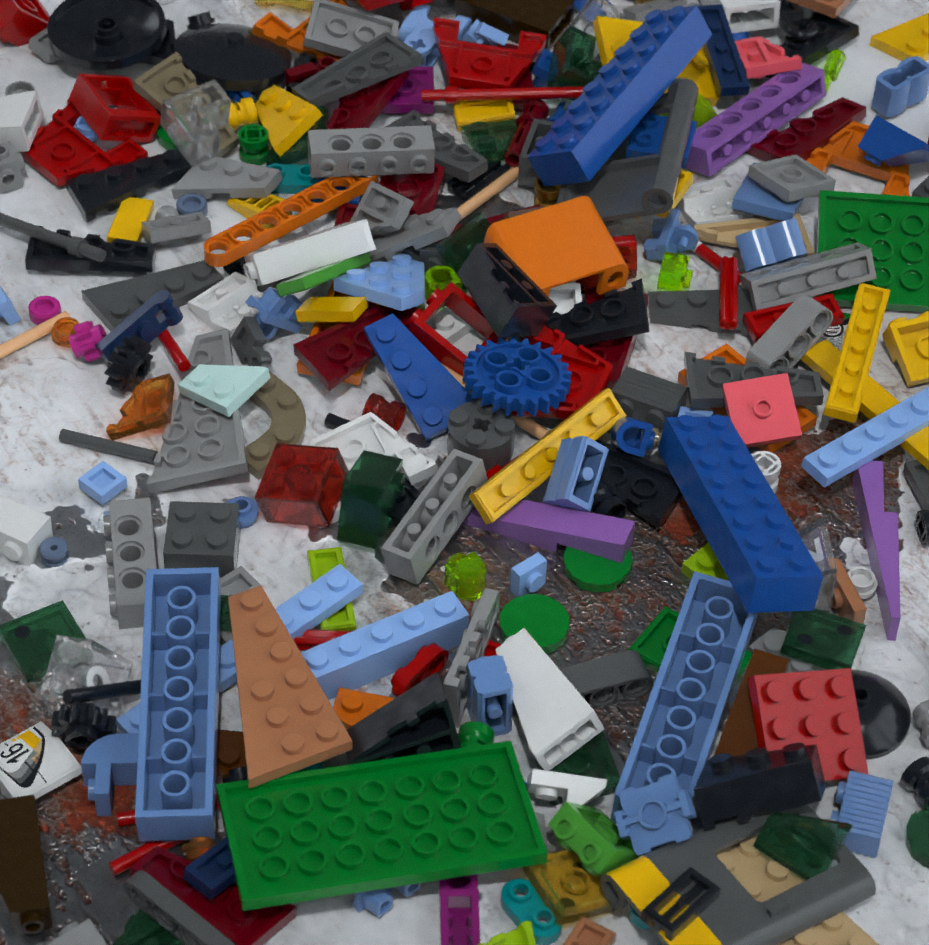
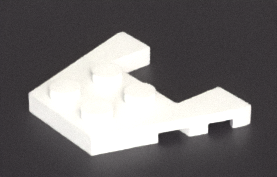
(376, 436)

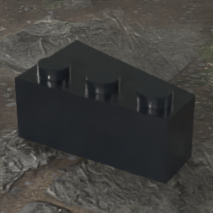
(406, 726)

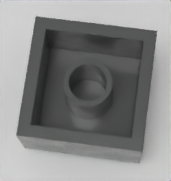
(202, 536)

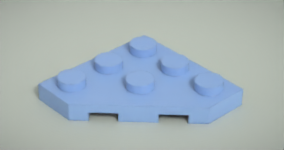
(389, 283)

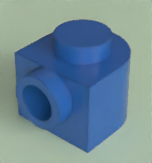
(633, 435)

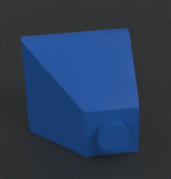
(892, 145)

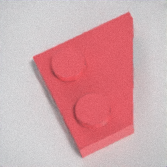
(763, 58)

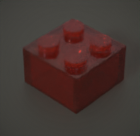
(301, 485)

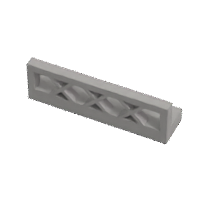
(810, 275)

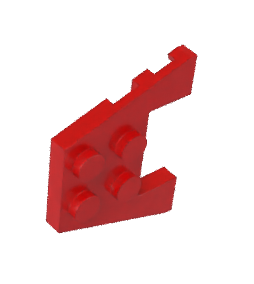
(483, 65)
(65, 153)
(588, 372)

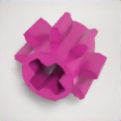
(85, 339)

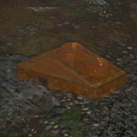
(146, 409)

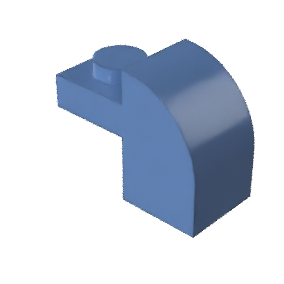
(108, 764)

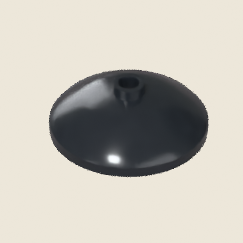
(881, 712)

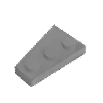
(230, 177)
(415, 232)

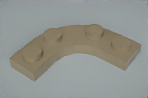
(287, 422)

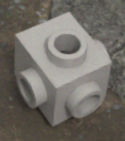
(10, 165)

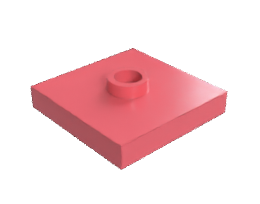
(762, 409)

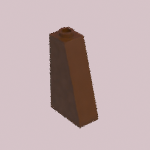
(740, 731)

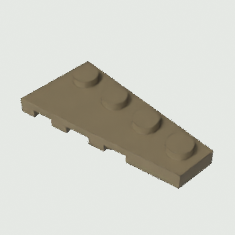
(171, 79)

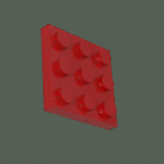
(811, 710)

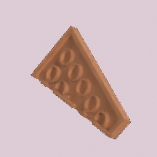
(280, 700)

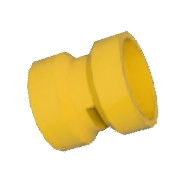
(242, 113)

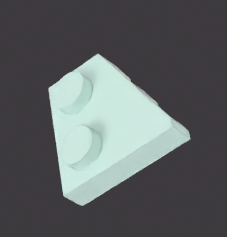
(223, 386)

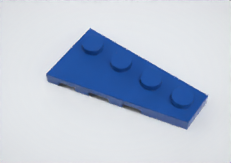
(417, 376)

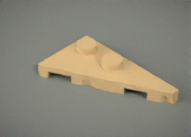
(726, 232)

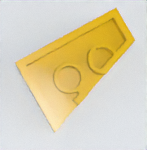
(905, 39)
(285, 117)

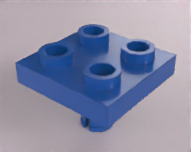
(648, 135)

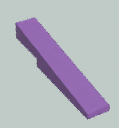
(555, 525)
(881, 541)

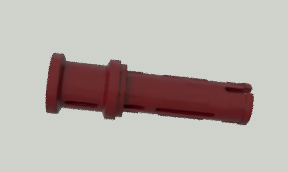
(524, 122)

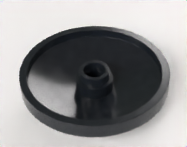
(106, 32)
(232, 57)

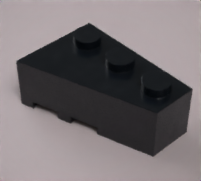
(505, 292)
(758, 781)

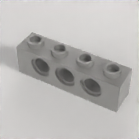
(371, 151)
(434, 517)
(131, 553)

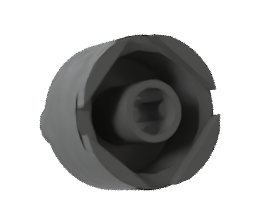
(481, 433)

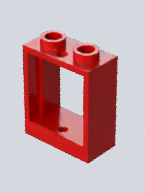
(132, 120)
(462, 306)

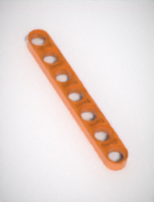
(283, 223)

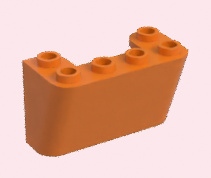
(562, 245)

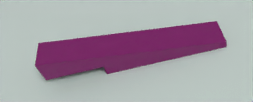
(459, 911)

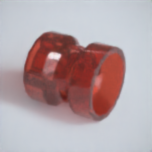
(391, 413)

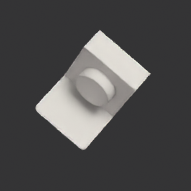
(573, 788)

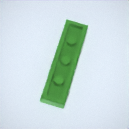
(322, 274)

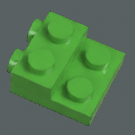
(592, 837)

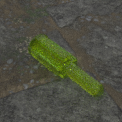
(833, 66)

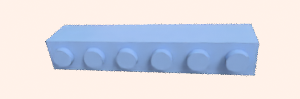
(386, 644)

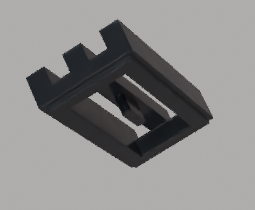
(460, 187)
(662, 922)

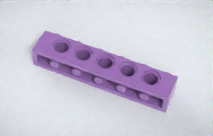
(753, 117)

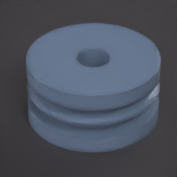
(54, 552)

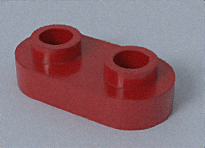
(426, 662)

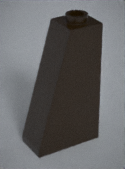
(514, 16)
(22, 868)

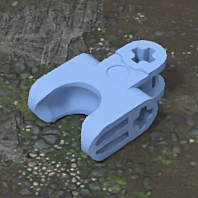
(418, 33)

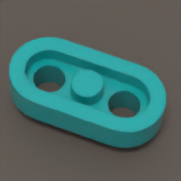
(294, 178)
(529, 909)

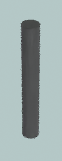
(107, 446)

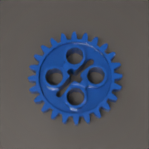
(516, 376)

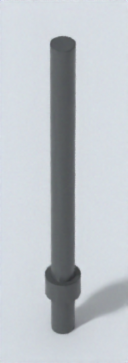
(74, 245)

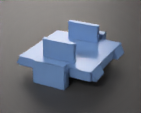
(655, 814)

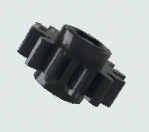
(128, 364)
(82, 724)

